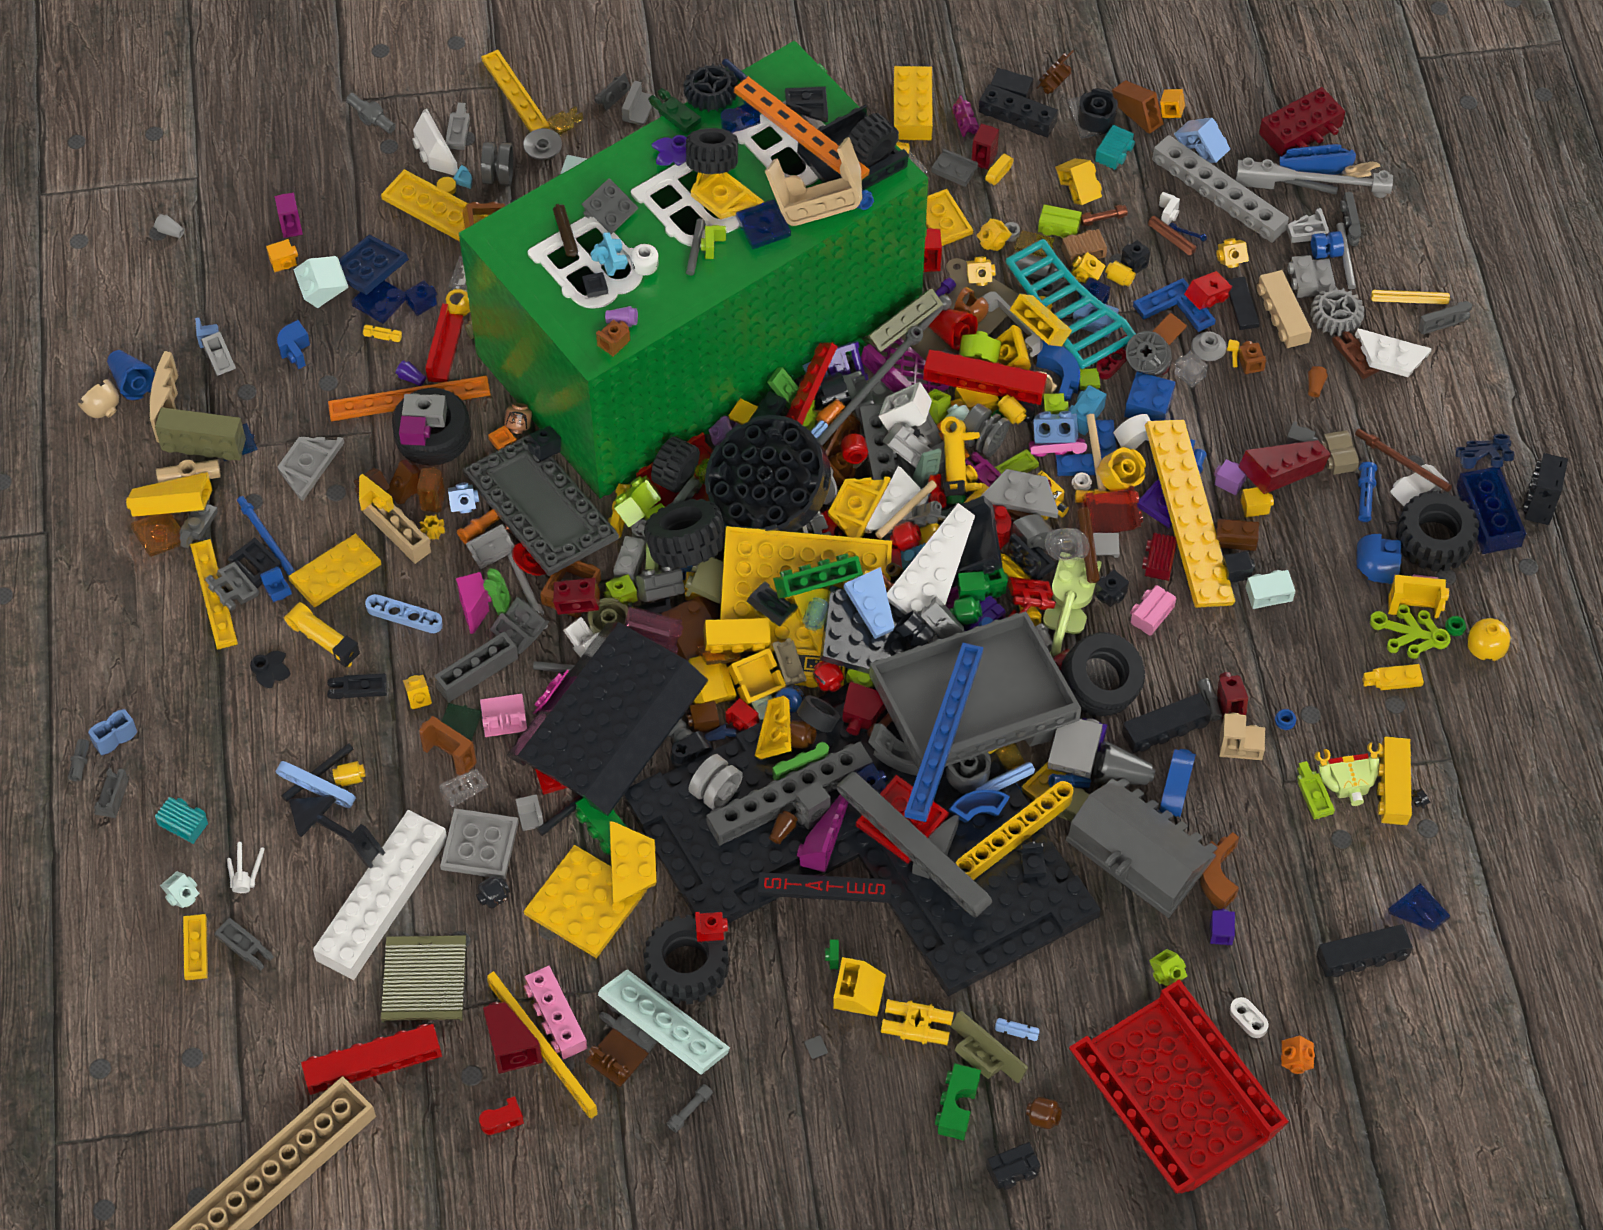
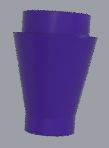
(408, 372)

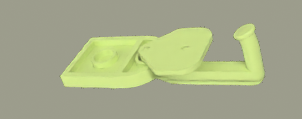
(1070, 593)

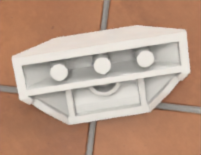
(433, 146)

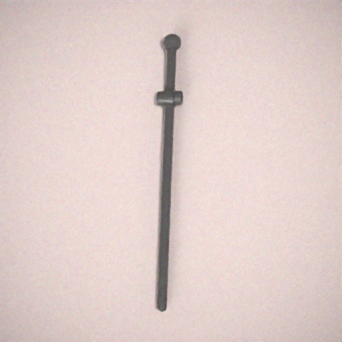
(913, 337)

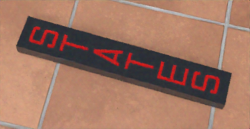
(824, 887)

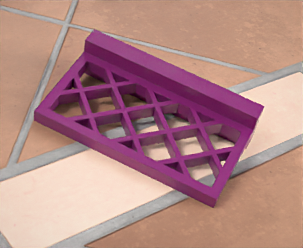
(894, 378)

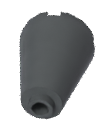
(1118, 764)

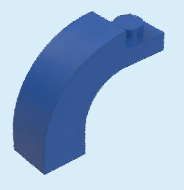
(1063, 364)
(1177, 782)

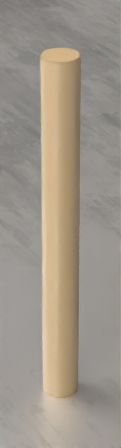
(1095, 447)
(906, 509)

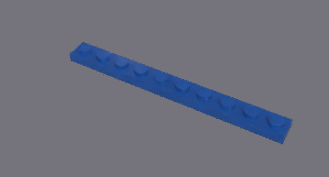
(943, 732)

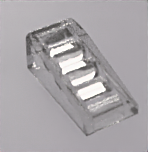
(460, 796)

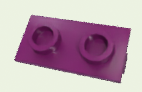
(964, 117)

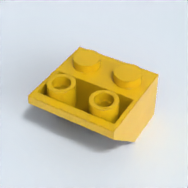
(859, 987)

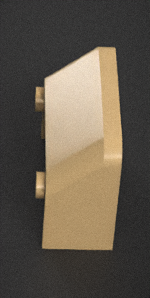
(805, 204)

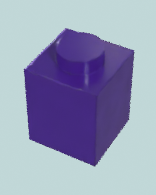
(1222, 927)

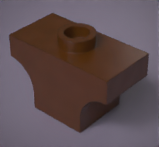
(404, 482)

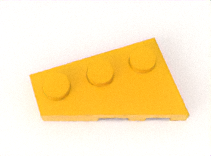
(775, 730)

